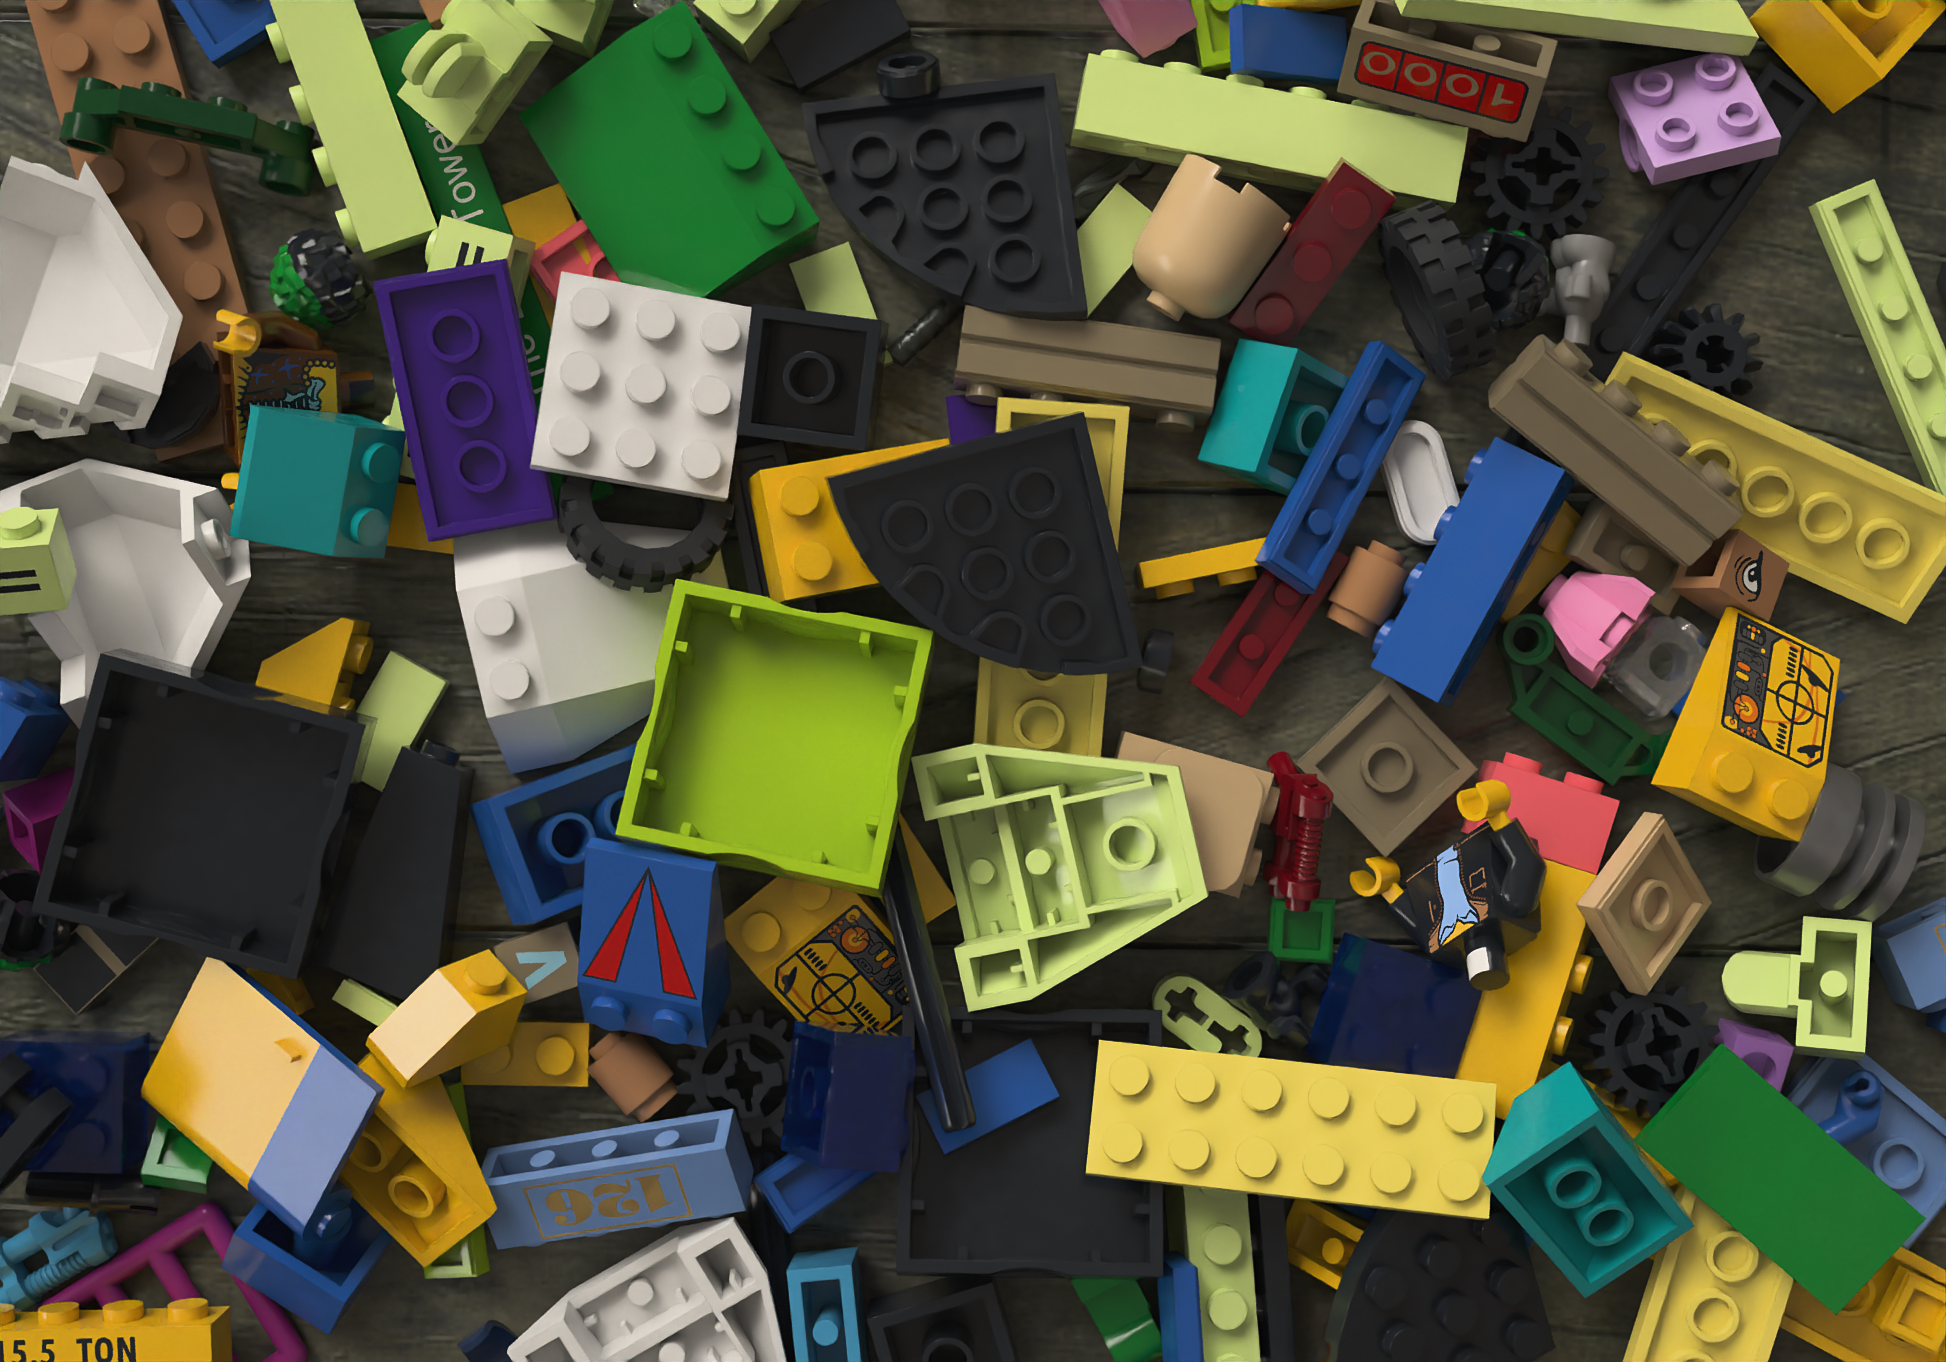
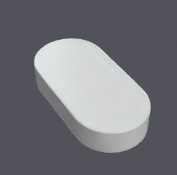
(1418, 481)

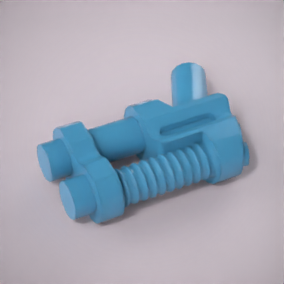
(70, 1243)

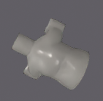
(1580, 283)

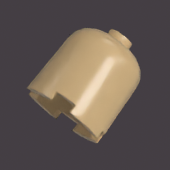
(1206, 242)

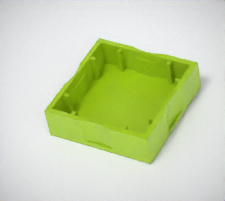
(777, 738)

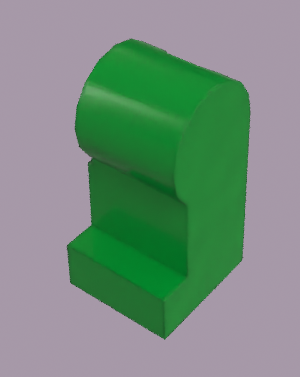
(1122, 1318)

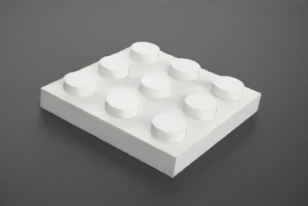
(642, 387)

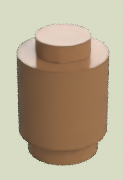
(1368, 588)
(632, 1073)

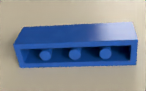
(1471, 571)

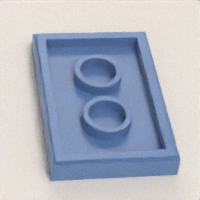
(1903, 1149)

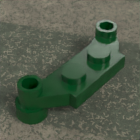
(221, 124)
(1569, 712)

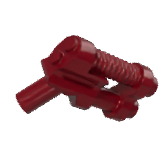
(1298, 831)

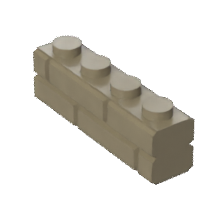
(1088, 362)
(1615, 449)

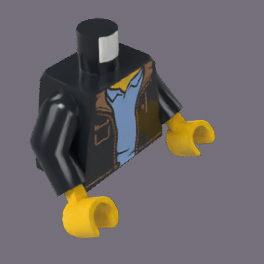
(1475, 896)

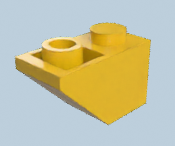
(321, 664)

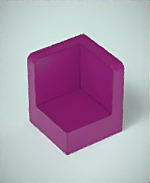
(33, 812)

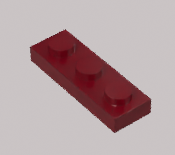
(1312, 255)
(1258, 638)

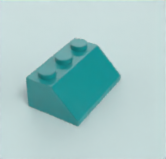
(1581, 1183)

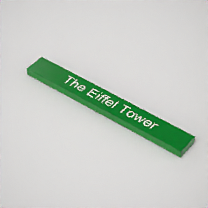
(466, 191)

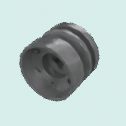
(1852, 849)

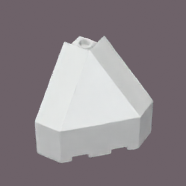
(78, 309)
(148, 565)

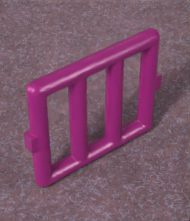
(159, 1254)

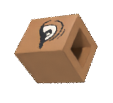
(1734, 574)

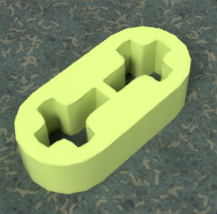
(1215, 1008)

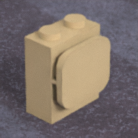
(1224, 804)

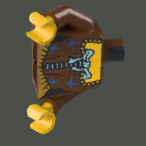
(283, 365)

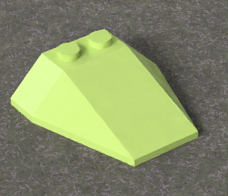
(1055, 860)

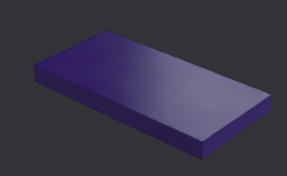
(465, 398)

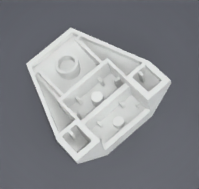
(555, 647)
(676, 1300)

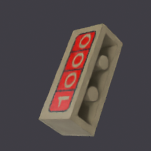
(1447, 69)

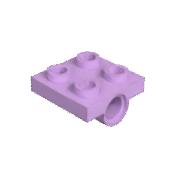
(1691, 117)

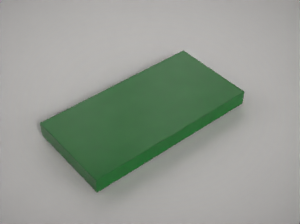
(1779, 1179)

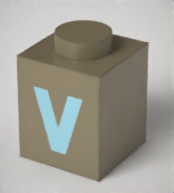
(544, 958)

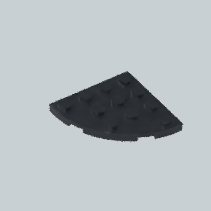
(960, 191)
(999, 546)
(1439, 1292)

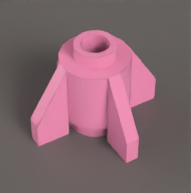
(1594, 619)

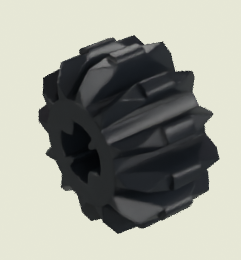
(1720, 343)

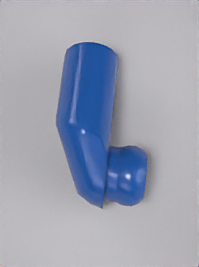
(1856, 1108)

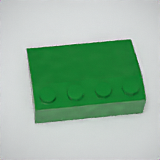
(670, 163)

